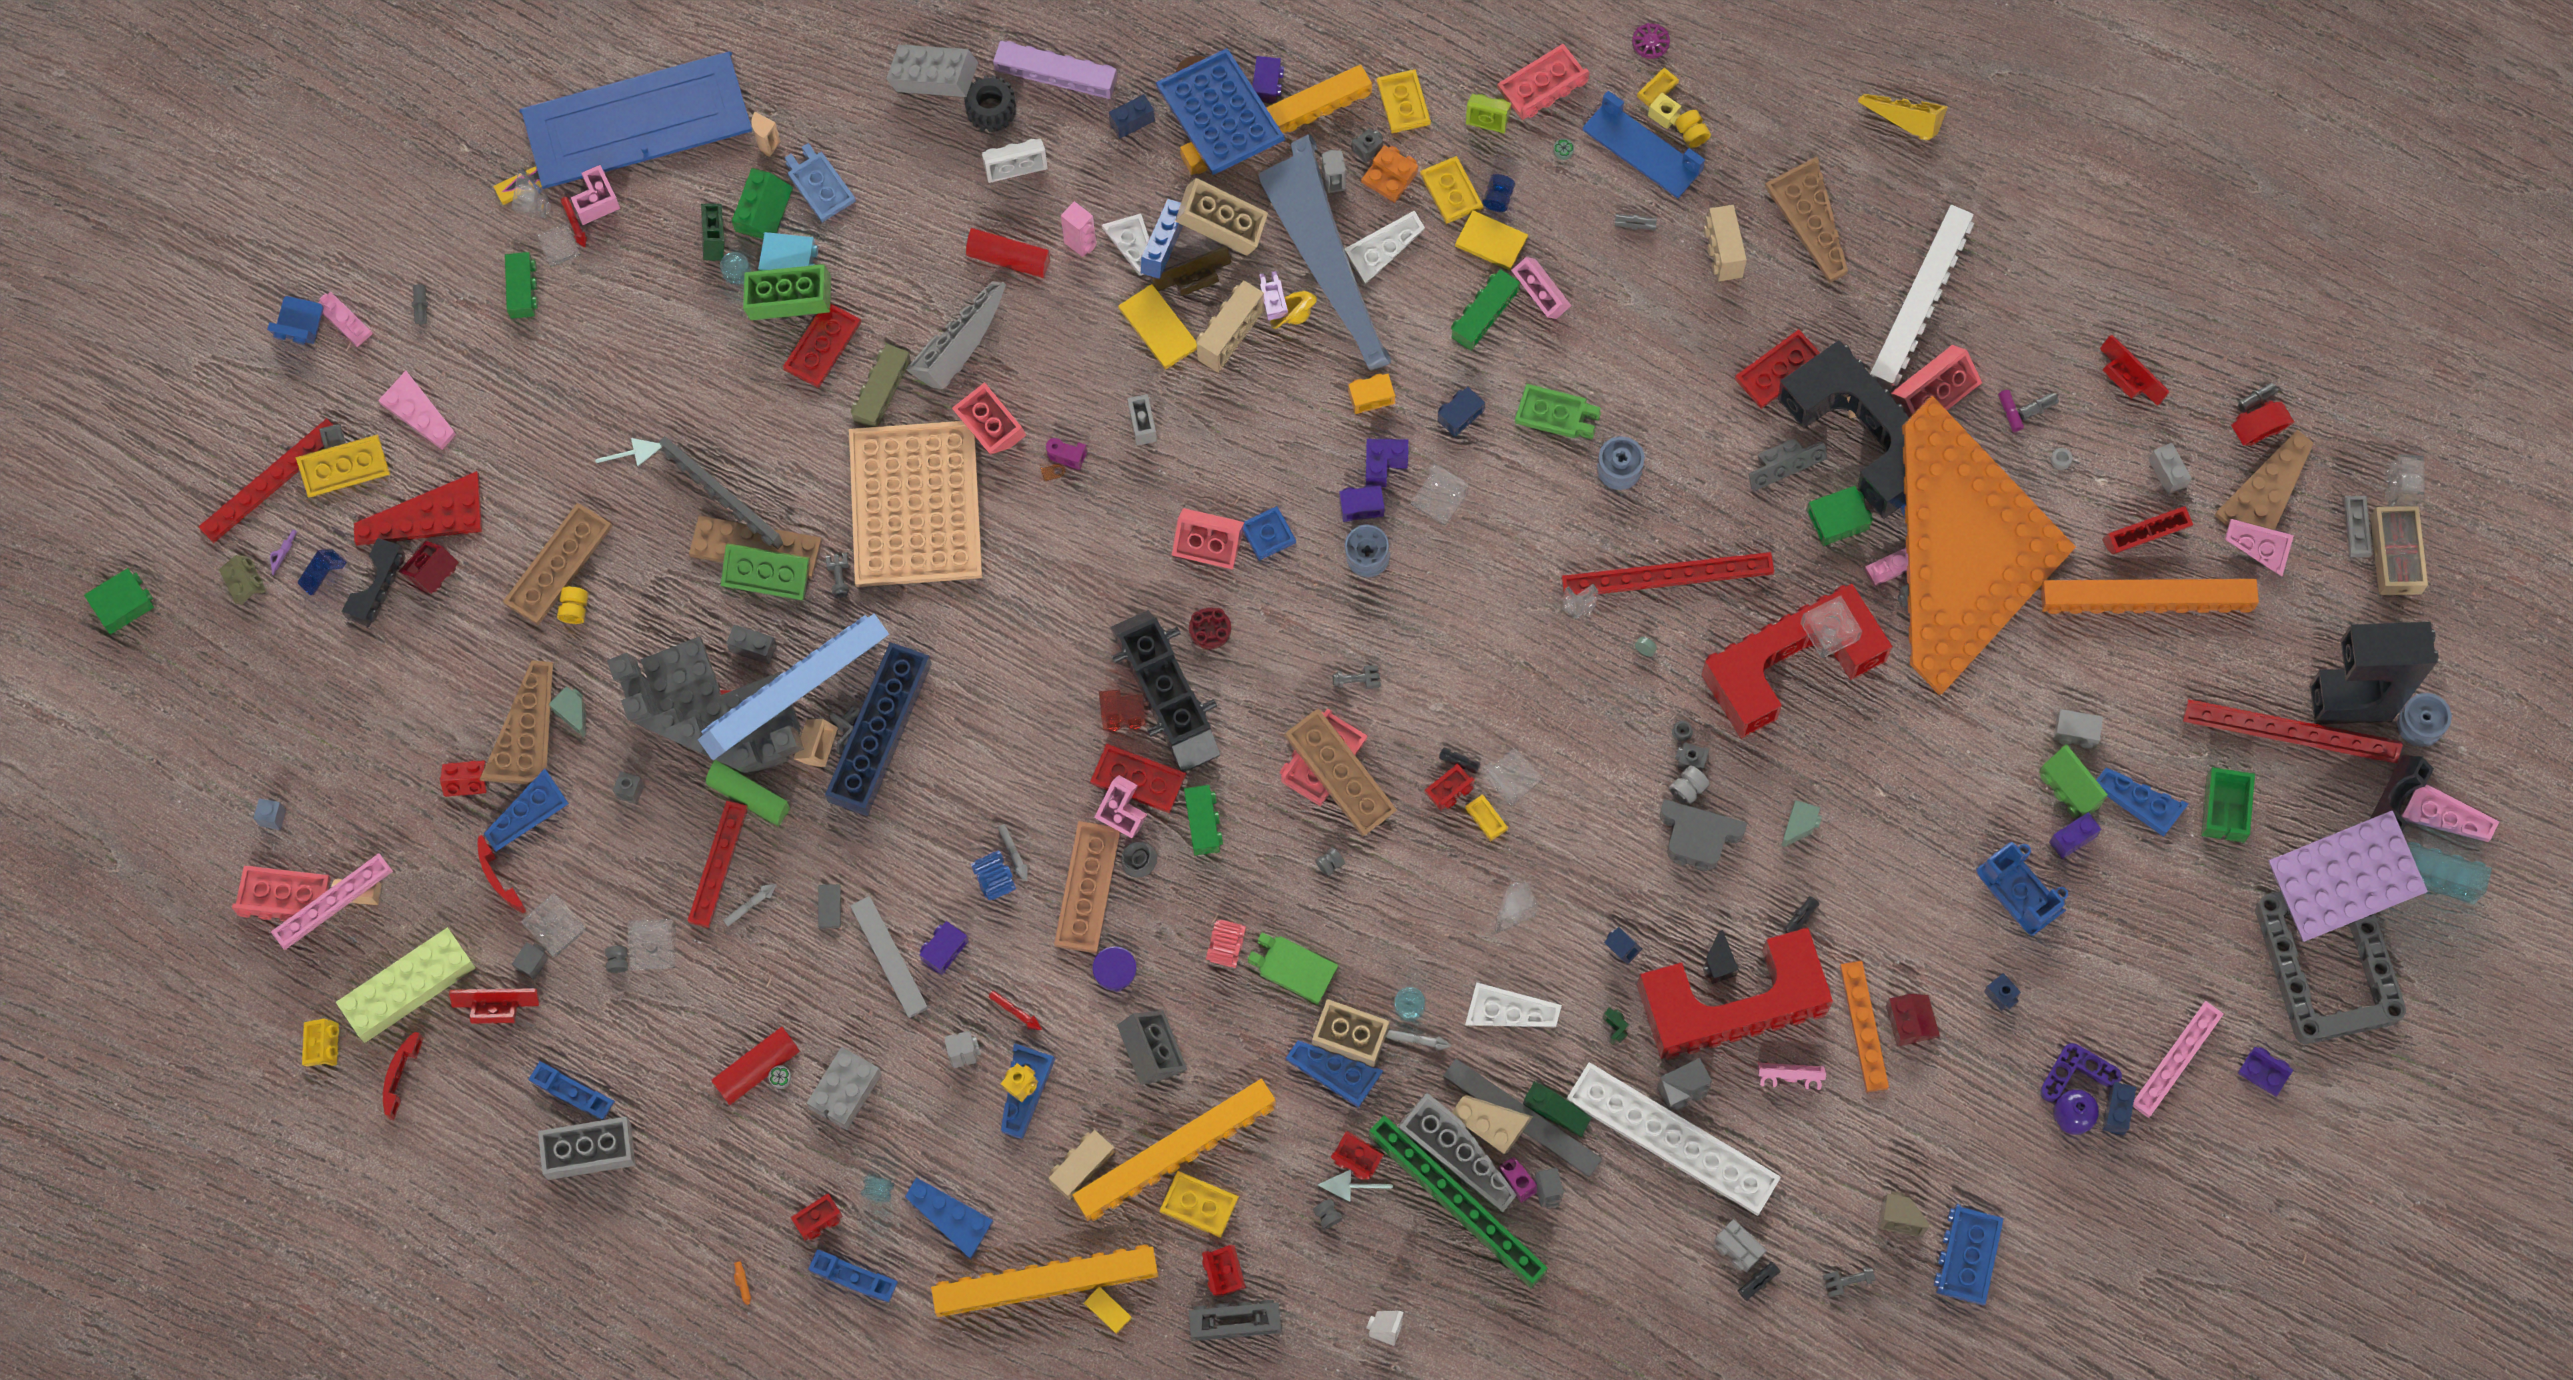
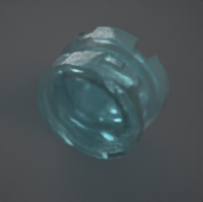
(734, 267)
(1409, 1004)
(877, 1189)

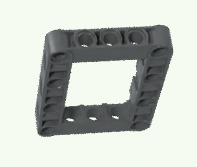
(2299, 1006)

